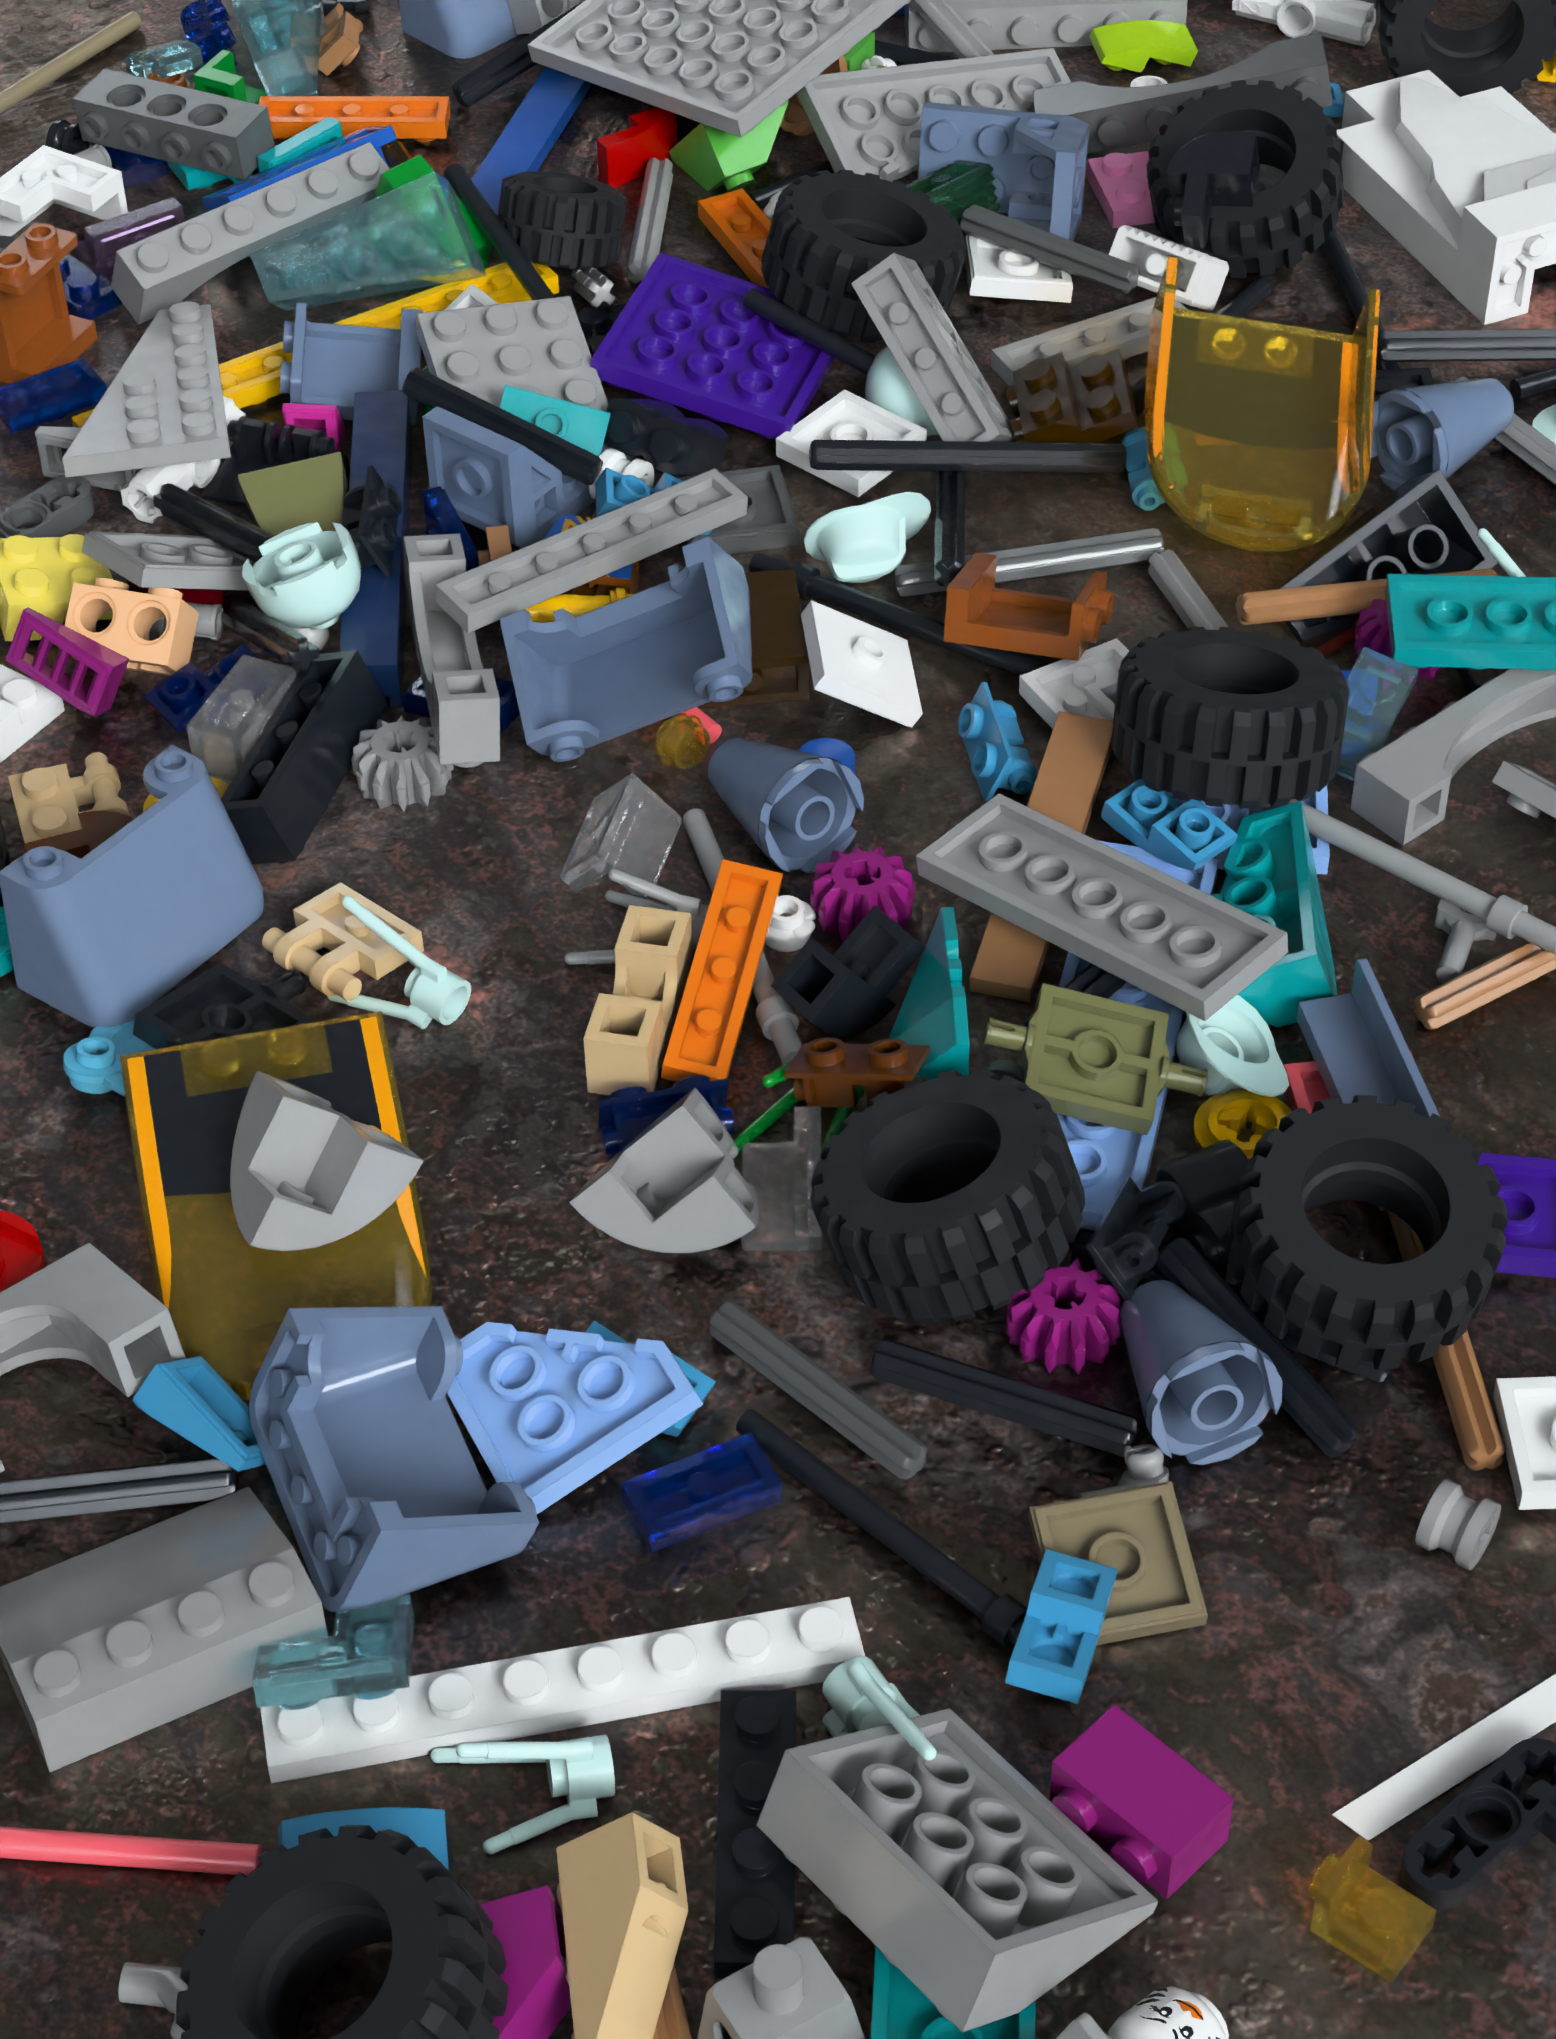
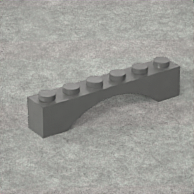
(1134, 114)

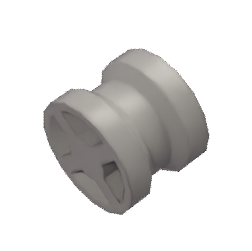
(1458, 1524)

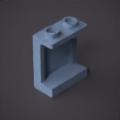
(341, 360)

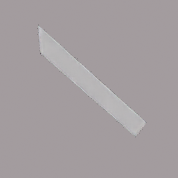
(1451, 1762)

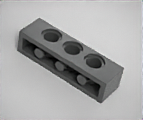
(173, 123)

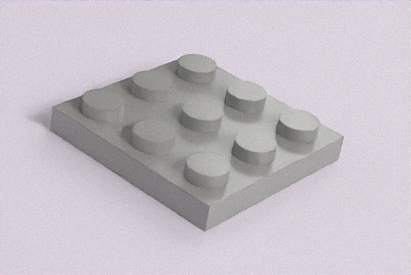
(515, 345)

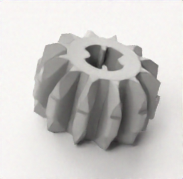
(399, 764)

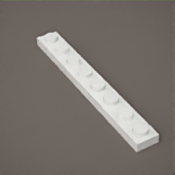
(564, 1689)

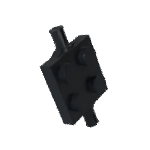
(220, 1006)

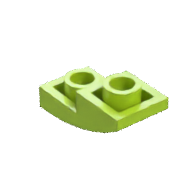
(1133, 42)

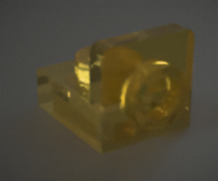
(1367, 1912)

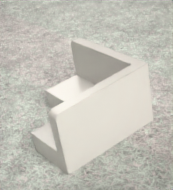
(62, 179)

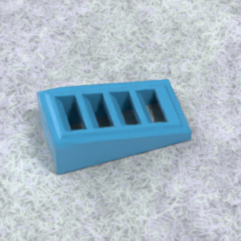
(202, 1409)

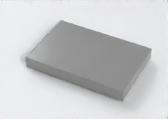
(167, 560)

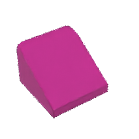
(316, 417)

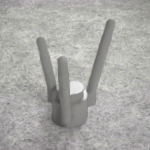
(675, 902)

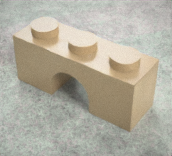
(635, 1023)

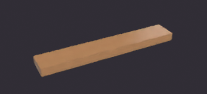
(1065, 792)

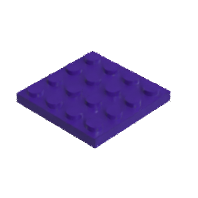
(704, 351)

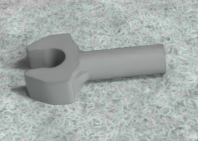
(1462, 931)

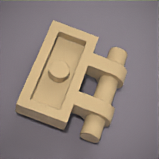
(50, 799)
(351, 943)

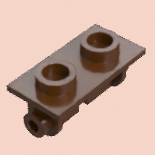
(830, 1071)

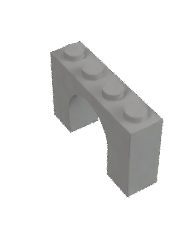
(90, 1314)

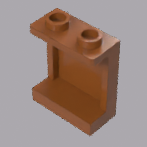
(33, 306)
(1023, 620)

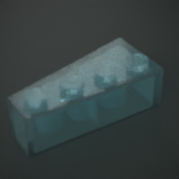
(282, 43)
(377, 248)

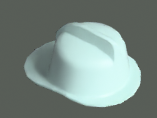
(867, 538)
(1234, 1049)

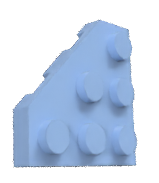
(564, 1403)

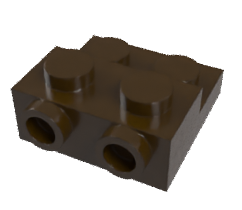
(1072, 403)

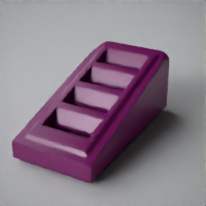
(106, 663)

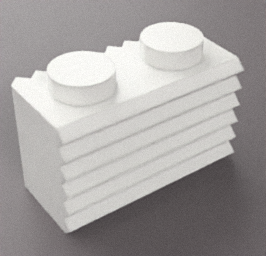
(1198, 274)

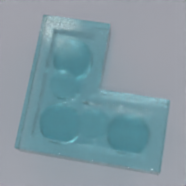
(363, 1659)

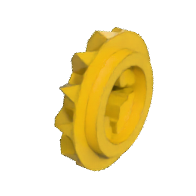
(1228, 1113)

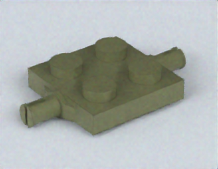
(1096, 1057)

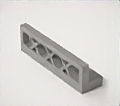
(931, 353)

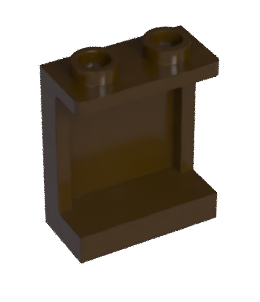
(777, 642)

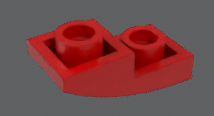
(627, 152)

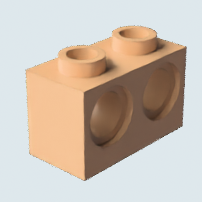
(132, 621)

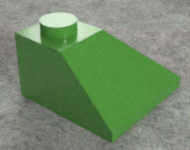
(725, 159)

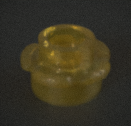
(682, 741)

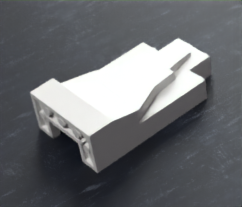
(1456, 185)

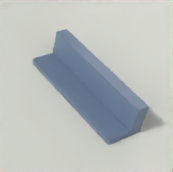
(1362, 1046)

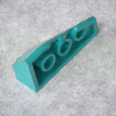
(1277, 882)
(936, 1003)

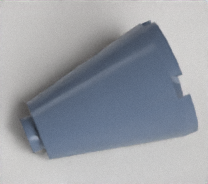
(1437, 426)
(788, 800)
(1196, 1375)

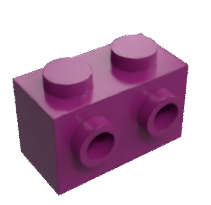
(1141, 1801)

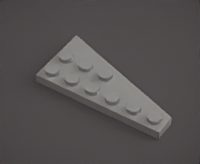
(875, 115)
(161, 403)

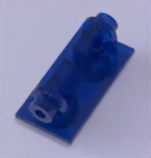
(207, 27)
(635, 1109)

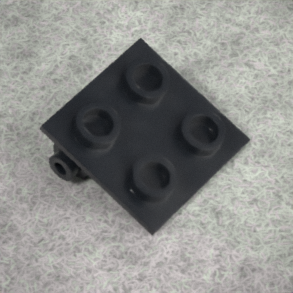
(261, 448)

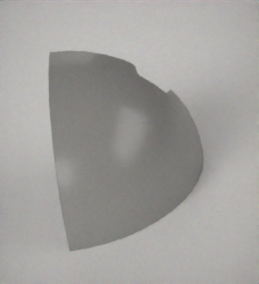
(308, 1170)
(673, 1185)

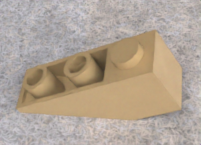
(621, 1925)

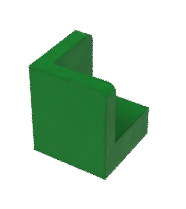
(220, 78)

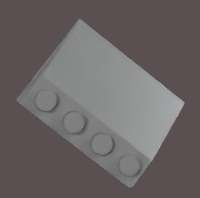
(152, 1625)
(950, 1864)

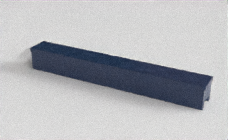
(378, 612)

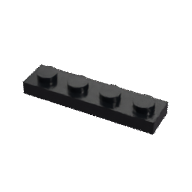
(751, 1872)

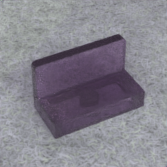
(111, 235)

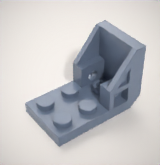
(1034, 158)
(498, 479)

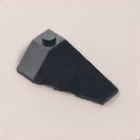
(1408, 532)

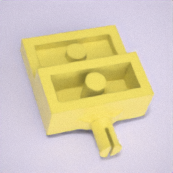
(41, 577)

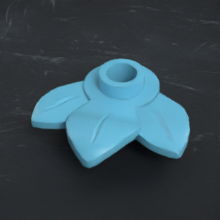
(96, 1062)

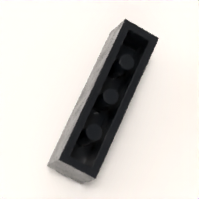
(302, 756)

